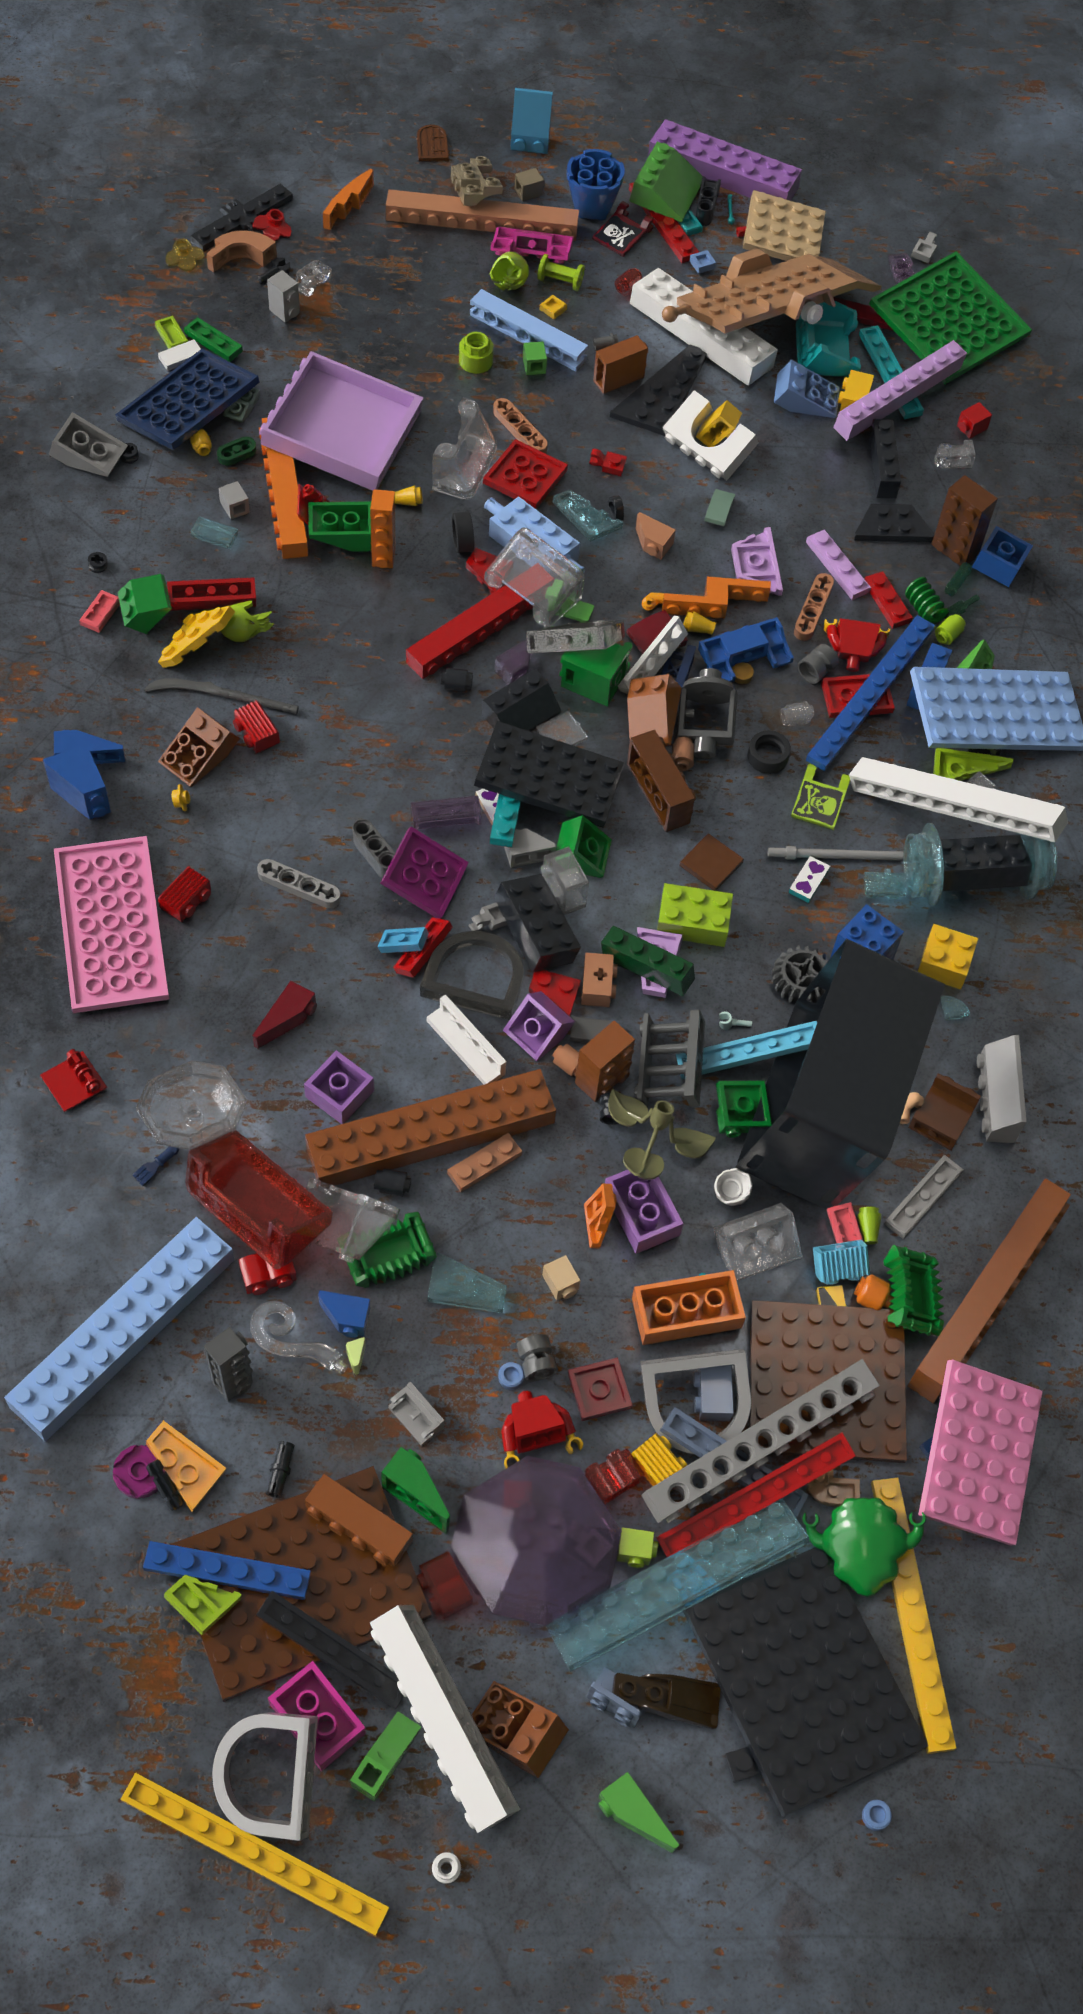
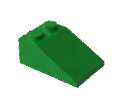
(341, 524)
(411, 1484)

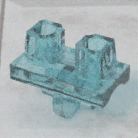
(885, 884)

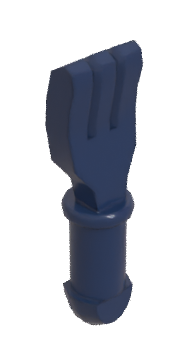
(149, 1169)

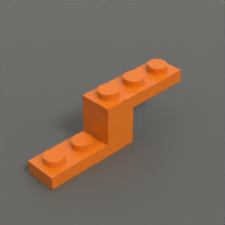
(716, 597)

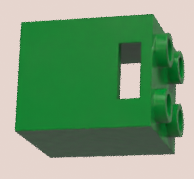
(595, 672)

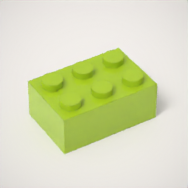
(696, 914)

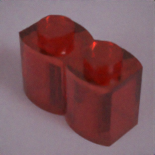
(615, 1475)
(445, 1585)

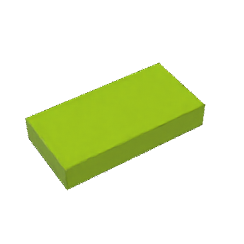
(170, 332)

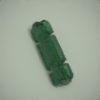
(958, 579)

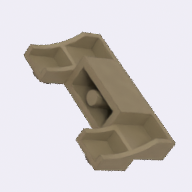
(470, 182)

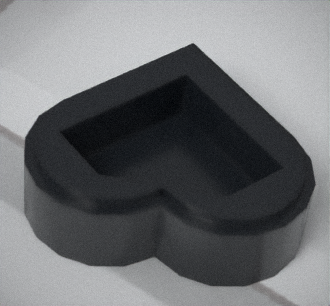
(616, 507)

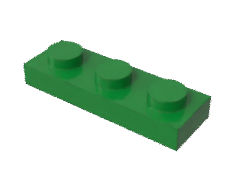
(213, 339)

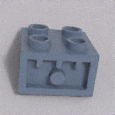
(603, 1699)

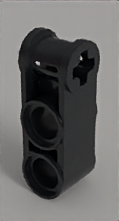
(707, 200)

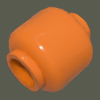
(873, 1292)

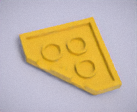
(194, 634)

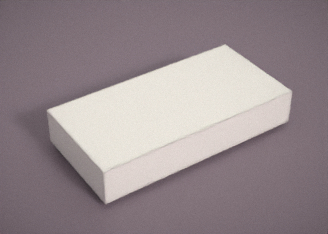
(177, 355)

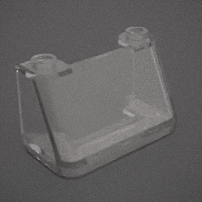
(462, 466)
(538, 576)
(355, 1220)

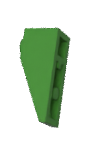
(632, 1810)

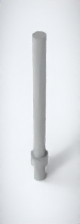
(792, 852)

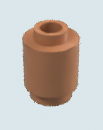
(683, 753)
(566, 1059)

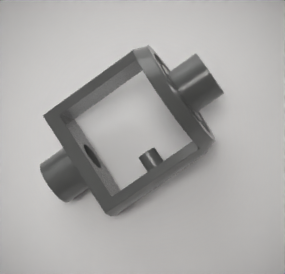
(707, 689)

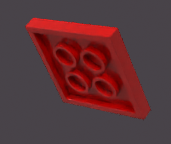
(525, 473)

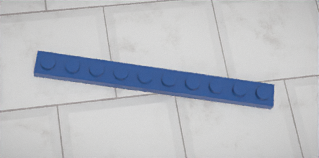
(870, 693)

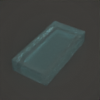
(214, 532)

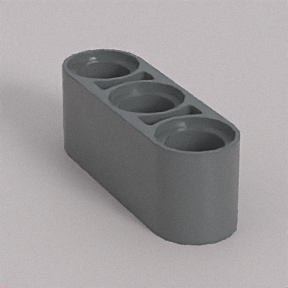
(372, 840)

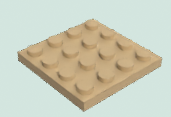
(783, 227)

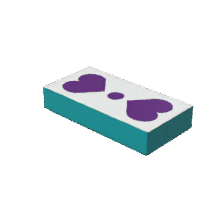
(809, 879)

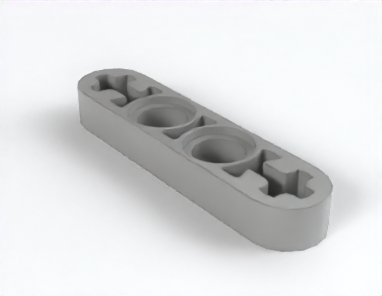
(297, 885)

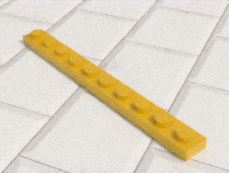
(917, 1634)
(255, 1854)

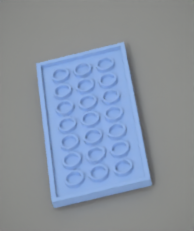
(998, 709)

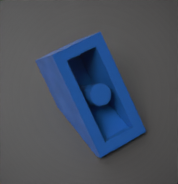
(346, 1312)

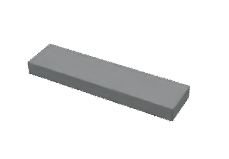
(923, 1197)

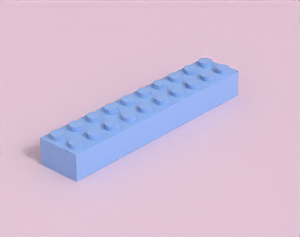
(119, 1329)

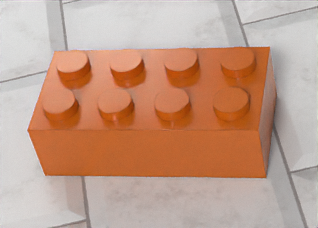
(688, 1307)

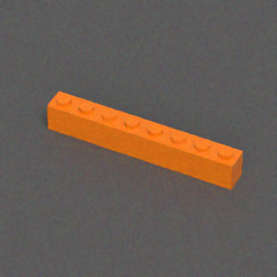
(284, 493)

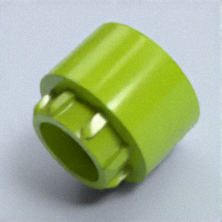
(476, 353)

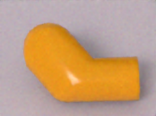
(652, 600)

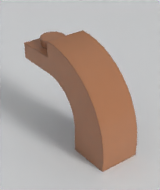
(241, 245)

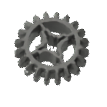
(794, 965)

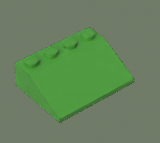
(666, 183)

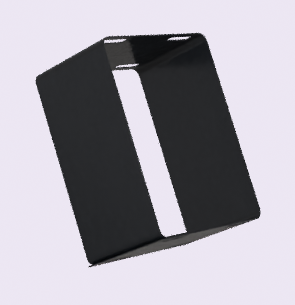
(850, 1082)

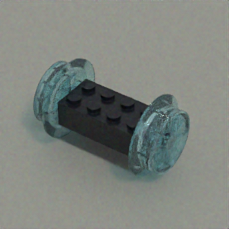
(977, 863)

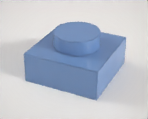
(702, 261)

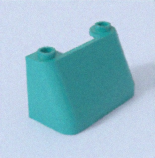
(825, 344)

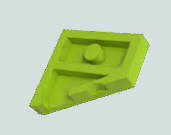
(200, 1602)

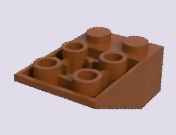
(198, 748)
(518, 1728)

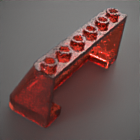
(255, 1198)

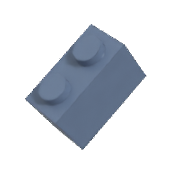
(714, 1393)

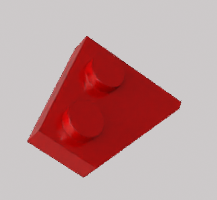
(479, 563)
(556, 987)

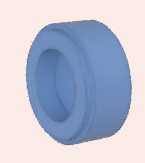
(511, 1376)
(876, 1815)

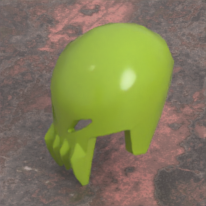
(510, 271)
(240, 625)

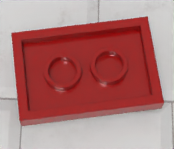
(841, 689)

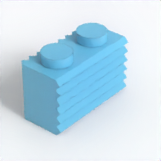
(841, 1261)

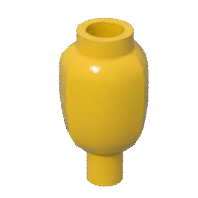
(201, 442)

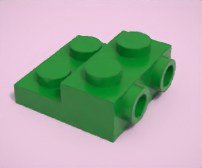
(738, 1106)

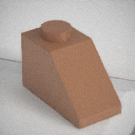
(654, 536)

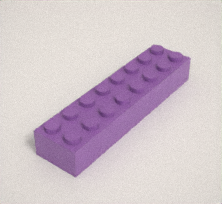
(734, 165)

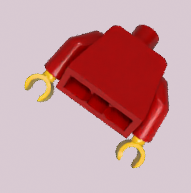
(855, 640)
(536, 1424)

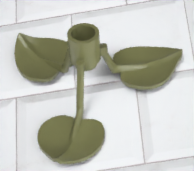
(642, 1163)

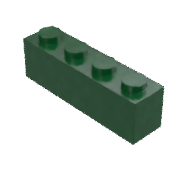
(648, 960)

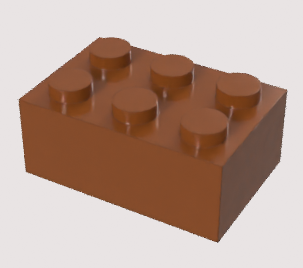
(605, 1061)

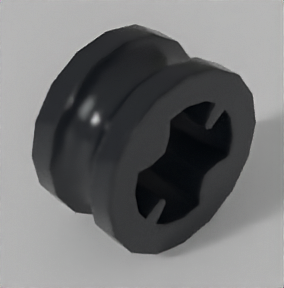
(130, 458)
(97, 556)

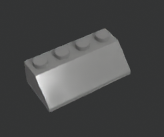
(1002, 1090)

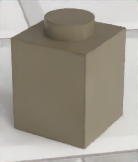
(529, 184)

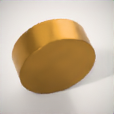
(743, 672)

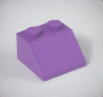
(538, 1025)

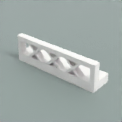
(656, 653)
(467, 1042)

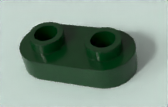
(236, 451)

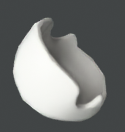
(733, 1187)

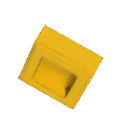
(553, 307)

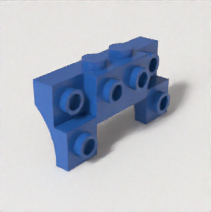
(746, 645)

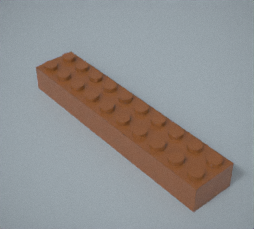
(430, 1128)
(992, 1288)

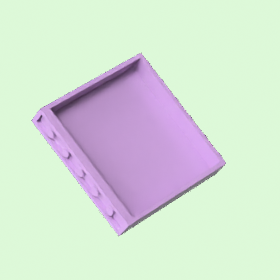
(341, 420)

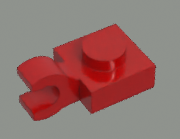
(610, 463)

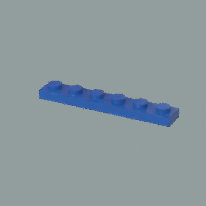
(227, 1570)

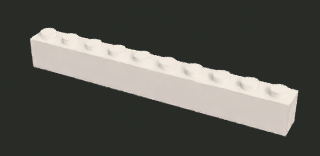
(959, 799)

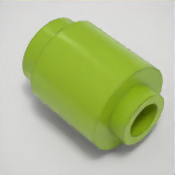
(950, 629)

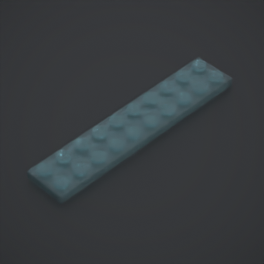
(676, 1584)

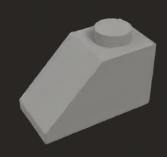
(528, 848)

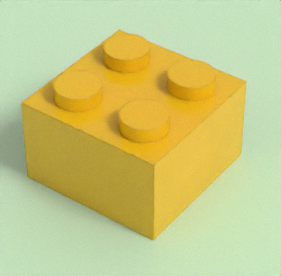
(947, 956)

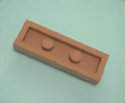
(484, 1162)

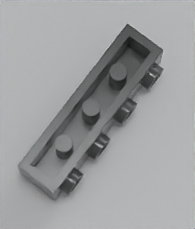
(229, 1363)

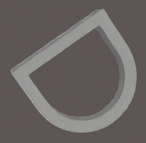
(735, 1357)
(298, 1827)

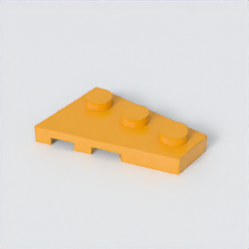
(186, 1464)

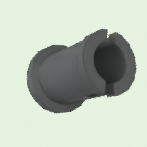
(603, 342)

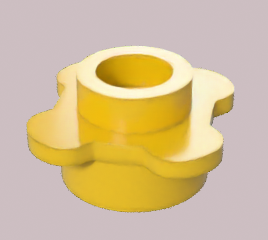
(180, 798)

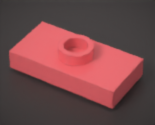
(100, 611)
(844, 1223)

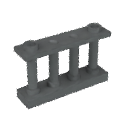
(691, 1069)

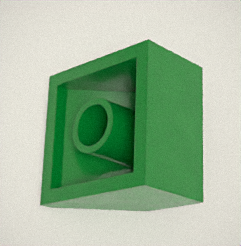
(144, 602)
(587, 844)

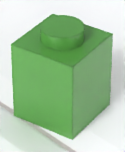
(534, 358)

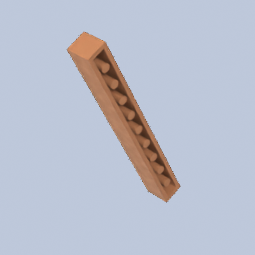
(484, 216)

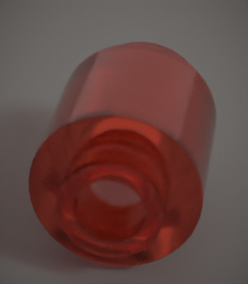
(625, 281)

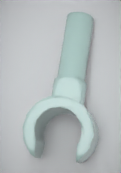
(731, 1022)

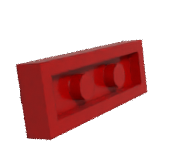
(888, 600)
(413, 961)

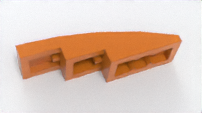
(349, 197)

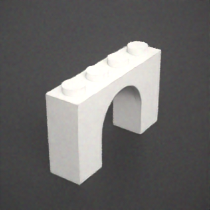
(721, 459)

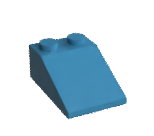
(531, 120)

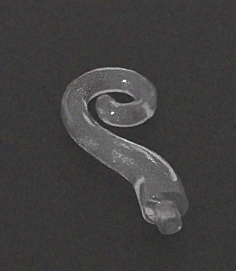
(323, 1353)

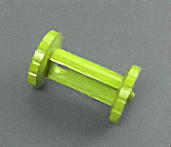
(560, 272)

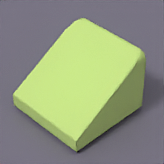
(355, 1352)

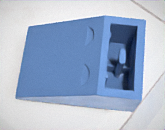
(805, 391)

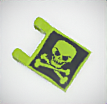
(818, 801)

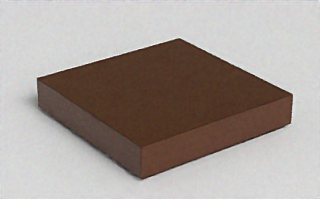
(711, 862)

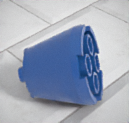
(594, 182)

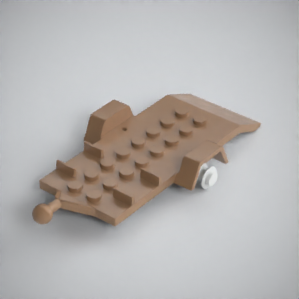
(760, 291)

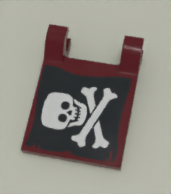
(621, 232)

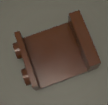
(945, 1111)

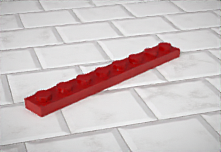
(758, 1494)

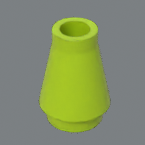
(869, 1223)

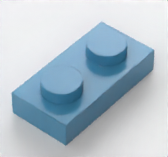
(403, 940)

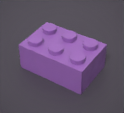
(644, 1210)

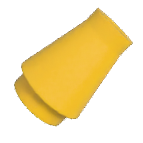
(409, 496)
(697, 623)

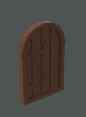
(432, 143)

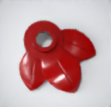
(273, 224)

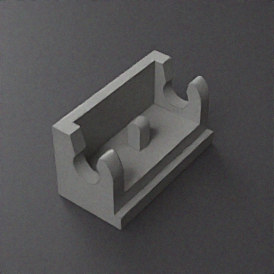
(416, 1414)

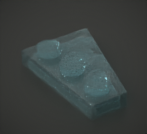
(586, 518)
(464, 1287)

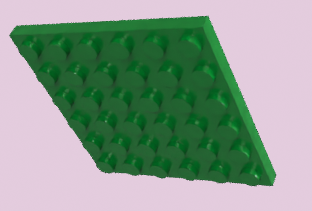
(948, 305)

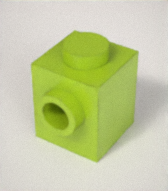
(636, 1547)

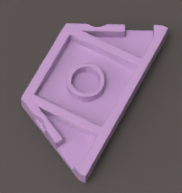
(757, 560)

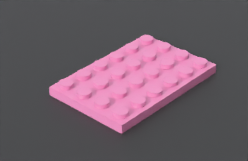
(981, 1453)

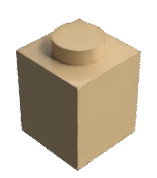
(561, 1278)

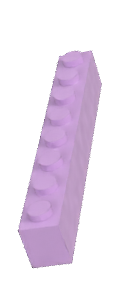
(900, 390)

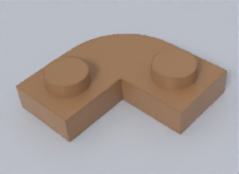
(832, 1490)

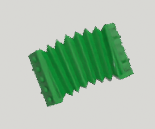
(395, 1252)
(915, 1291)

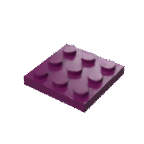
(424, 872)

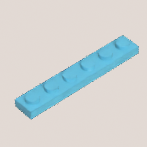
(754, 1048)

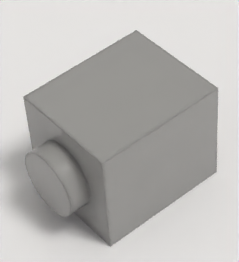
(234, 500)

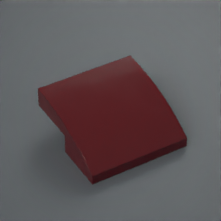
(647, 630)

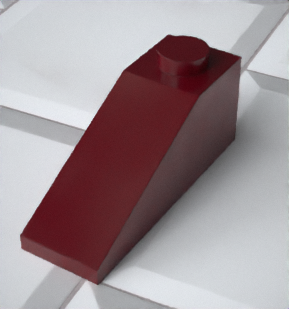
(287, 1013)

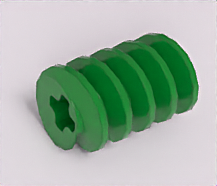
(925, 601)

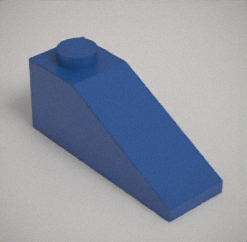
(100, 749)

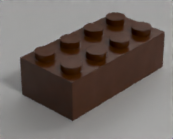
(964, 521)
(660, 780)

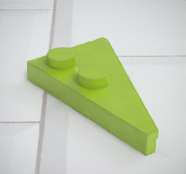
(964, 765)

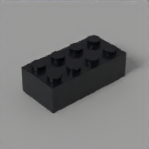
(537, 922)

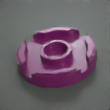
(131, 1472)

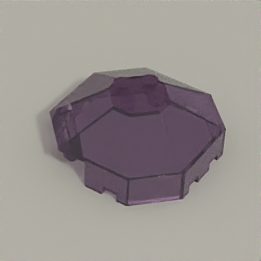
(536, 1541)

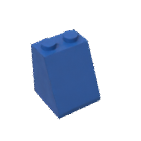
(78, 781)

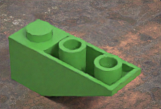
(384, 1756)

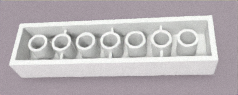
(737, 351)
(444, 1717)

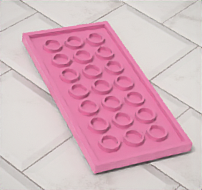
(110, 924)

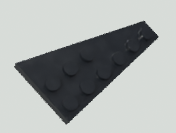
(663, 393)

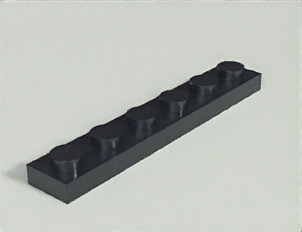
(331, 1649)

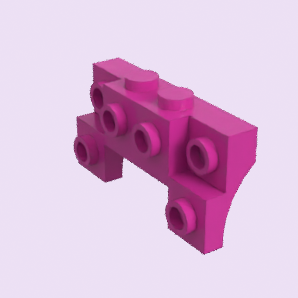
(532, 242)

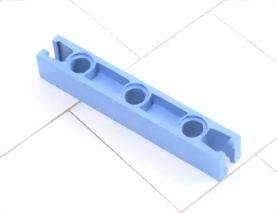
(528, 329)

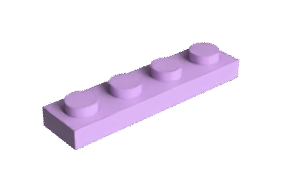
(838, 564)

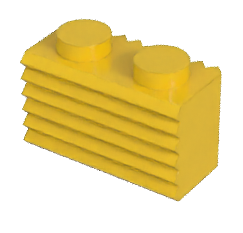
(657, 1459)

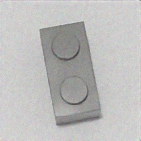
(283, 296)

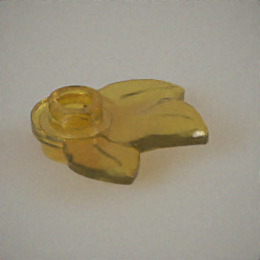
(184, 255)

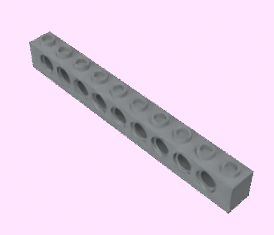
(856, 1376)

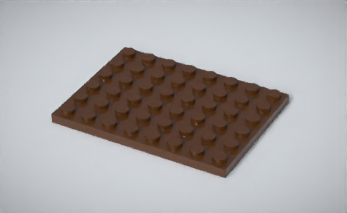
(342, 1594)

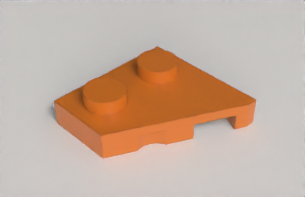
(598, 1213)

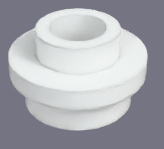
(439, 1861)

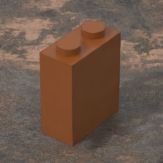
(620, 364)

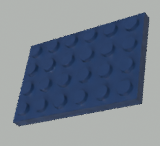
(187, 399)

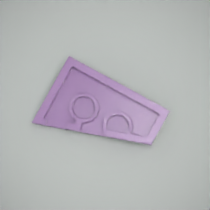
(668, 941)

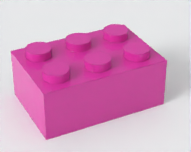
(314, 1695)

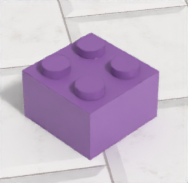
(339, 1087)

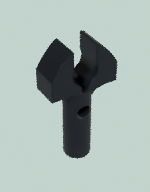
(277, 266)

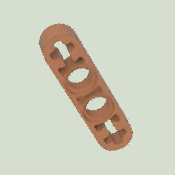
(517, 428)
(812, 606)

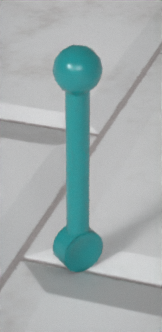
(731, 220)

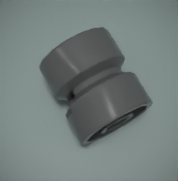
(818, 663)
(536, 1353)

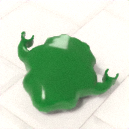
(865, 1542)

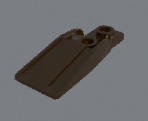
(671, 1697)

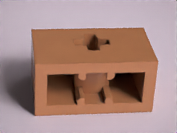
(598, 968)

